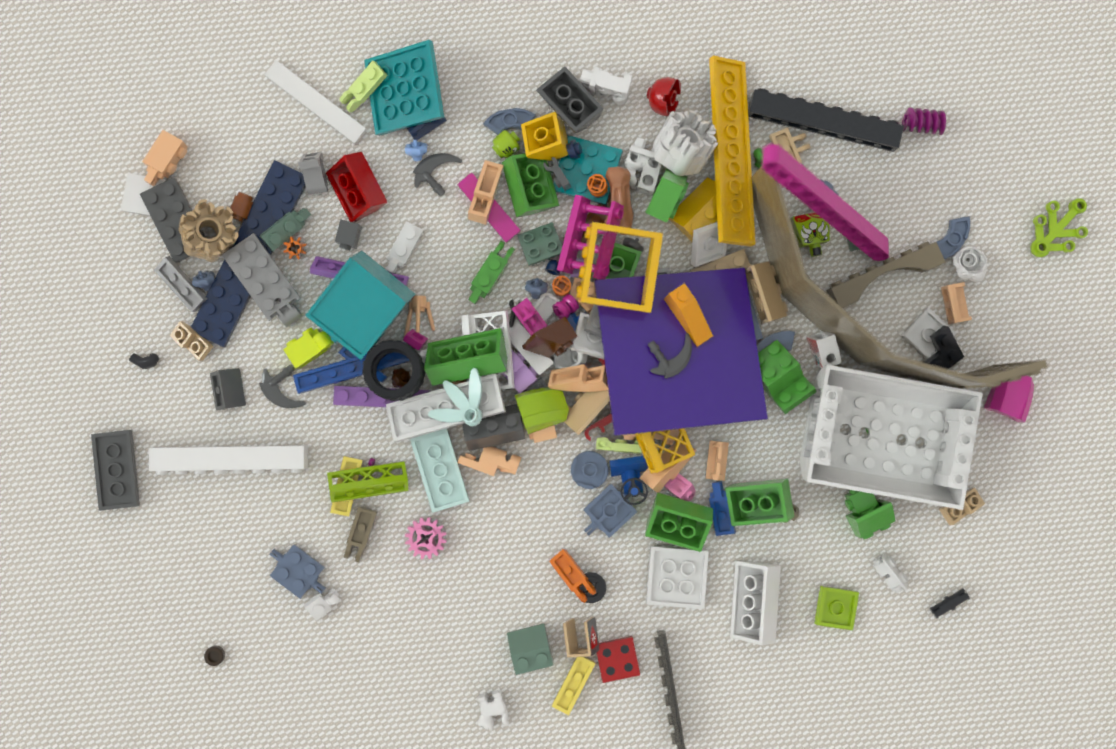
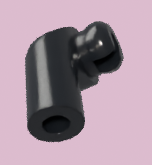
(146, 362)

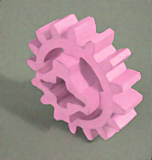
(420, 530)

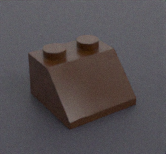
(552, 339)

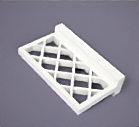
(470, 326)

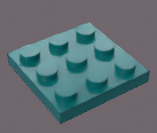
(594, 160)

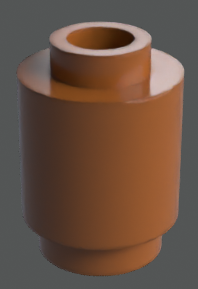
(241, 206)

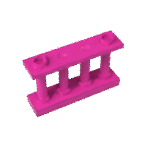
(575, 229)

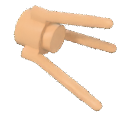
(418, 305)

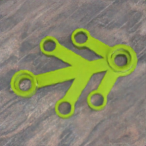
(1056, 229)

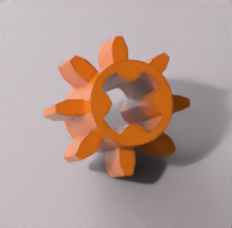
(289, 245)

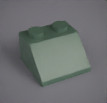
(530, 649)

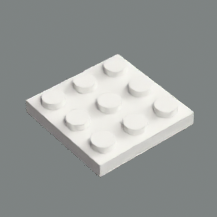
(677, 577)

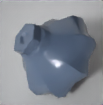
(203, 280)
(536, 287)

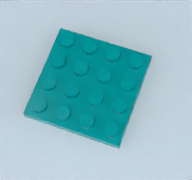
(410, 90)

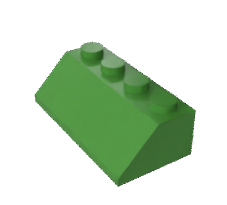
(457, 356)

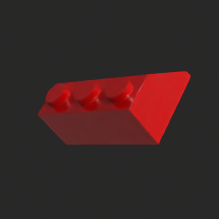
(356, 186)

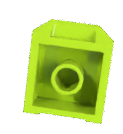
(542, 408)

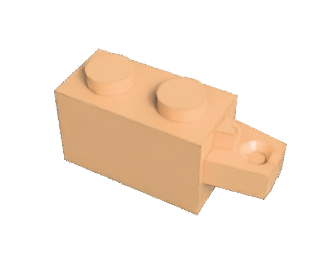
(163, 157)

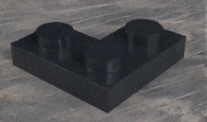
(947, 349)

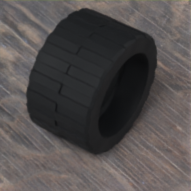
(372, 360)

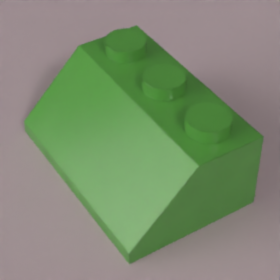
(529, 185)

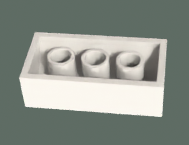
(755, 602)

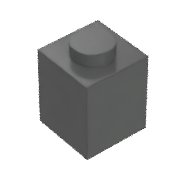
(348, 235)

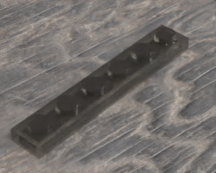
(668, 682)

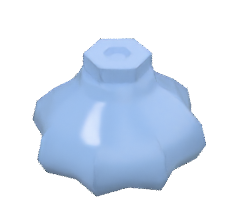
(416, 150)

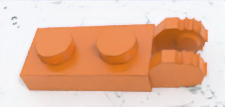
(571, 574)

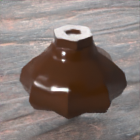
(400, 377)

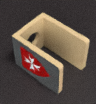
(571, 638)

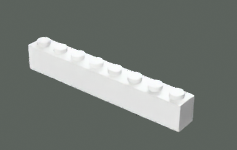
(228, 458)

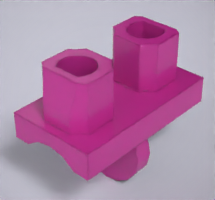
(529, 316)

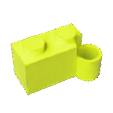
(308, 347)

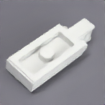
(403, 246)

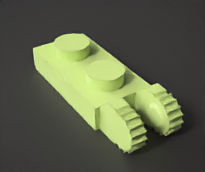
(363, 86)

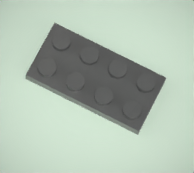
(166, 206)
(115, 470)

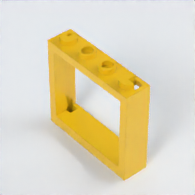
(651, 268)

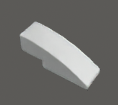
(518, 338)

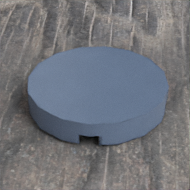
(589, 469)

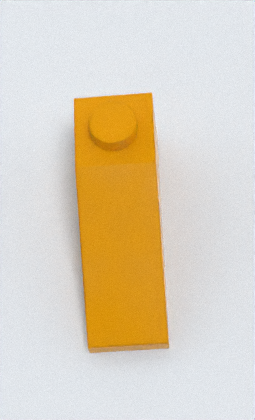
(689, 314)

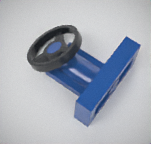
(630, 473)

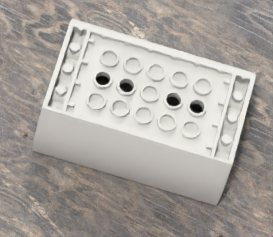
(887, 408)

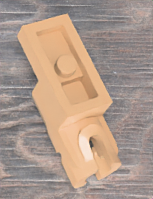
(491, 460)

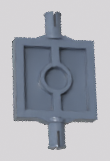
(608, 511)
(297, 571)

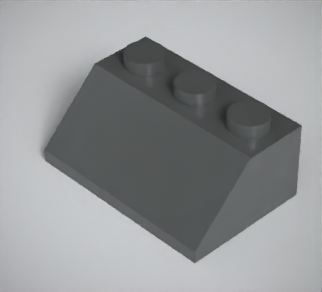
(570, 100)
(495, 429)

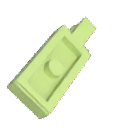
(619, 446)

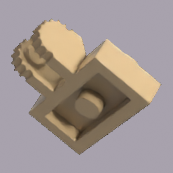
(786, 141)

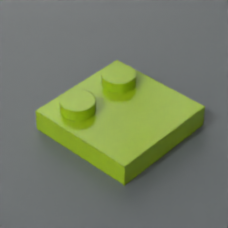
(836, 608)

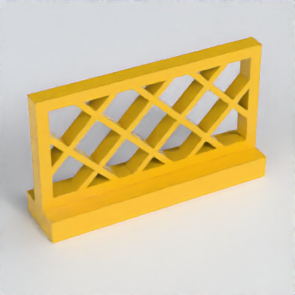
(651, 453)

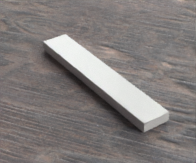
(315, 102)

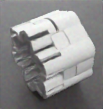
(682, 145)

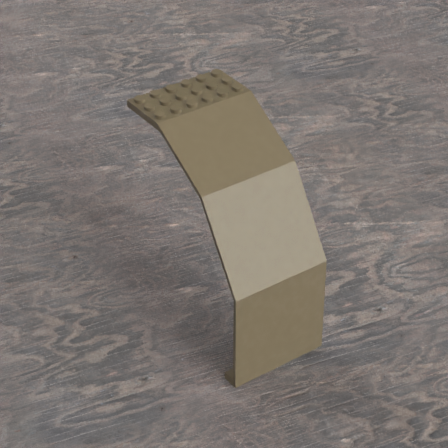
(833, 318)

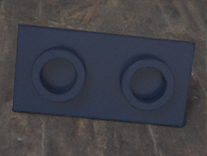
(421, 130)

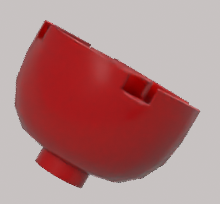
(663, 95)

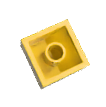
(545, 137)

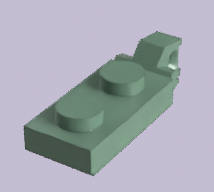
(284, 228)

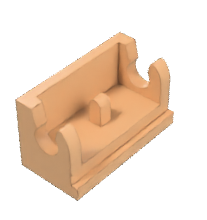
(955, 303)

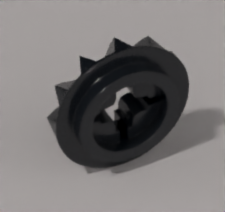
(600, 587)

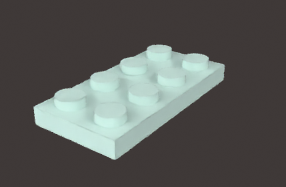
(439, 470)

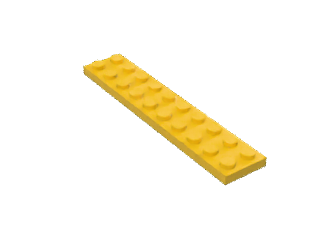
(732, 153)

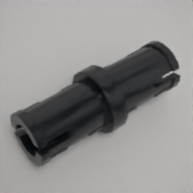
(949, 603)

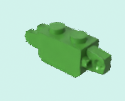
(490, 273)

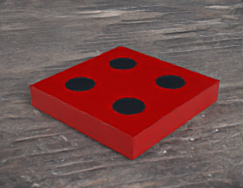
(617, 659)

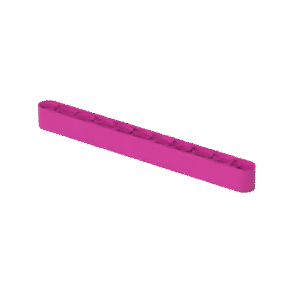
(824, 202)

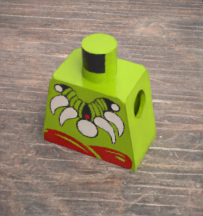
(811, 232)

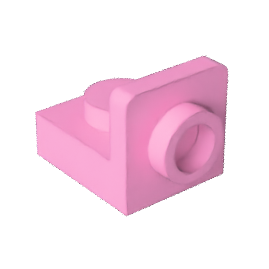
(681, 488)

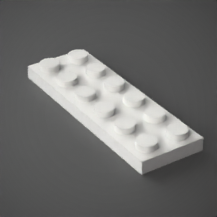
(411, 418)

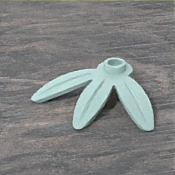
(467, 407)

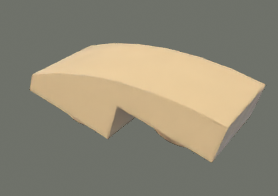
(190, 339)
(972, 503)

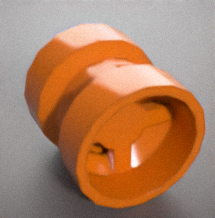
(599, 189)
(561, 286)

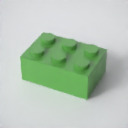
(668, 196)
(760, 502)
(679, 522)

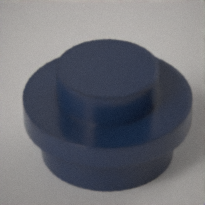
(574, 149)

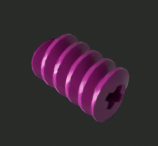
(924, 119)

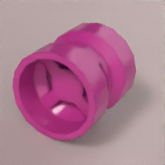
(565, 307)

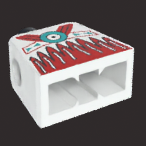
(824, 349)

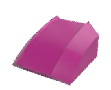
(1012, 398)

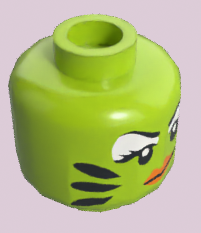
(506, 144)

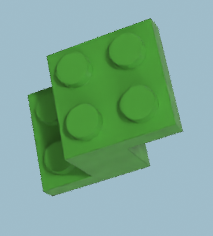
(783, 377)

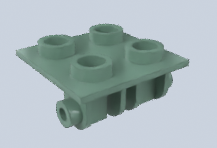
(540, 244)

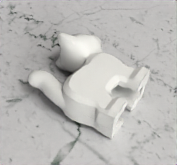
(492, 708)

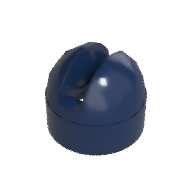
(551, 267)

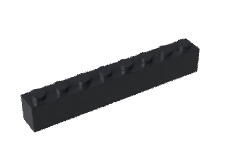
(825, 120)

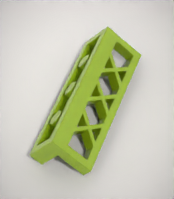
(368, 485)

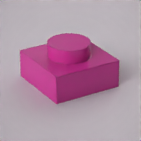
(415, 339)

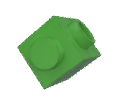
(859, 501)

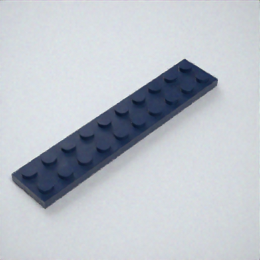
(227, 294)

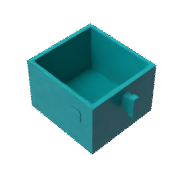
(360, 304)

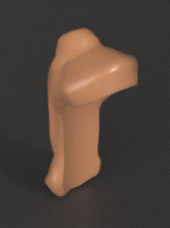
(619, 184)

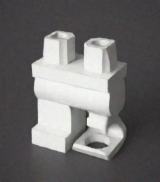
(605, 84)
(644, 161)

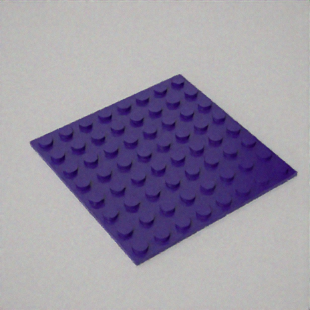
(722, 375)

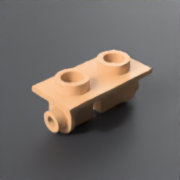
(717, 460)

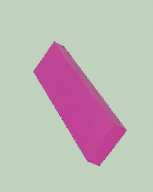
(498, 218)

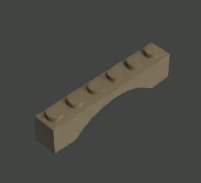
(925, 258)

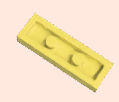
(344, 507)
(573, 684)

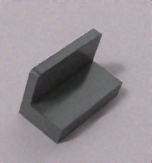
(227, 389)

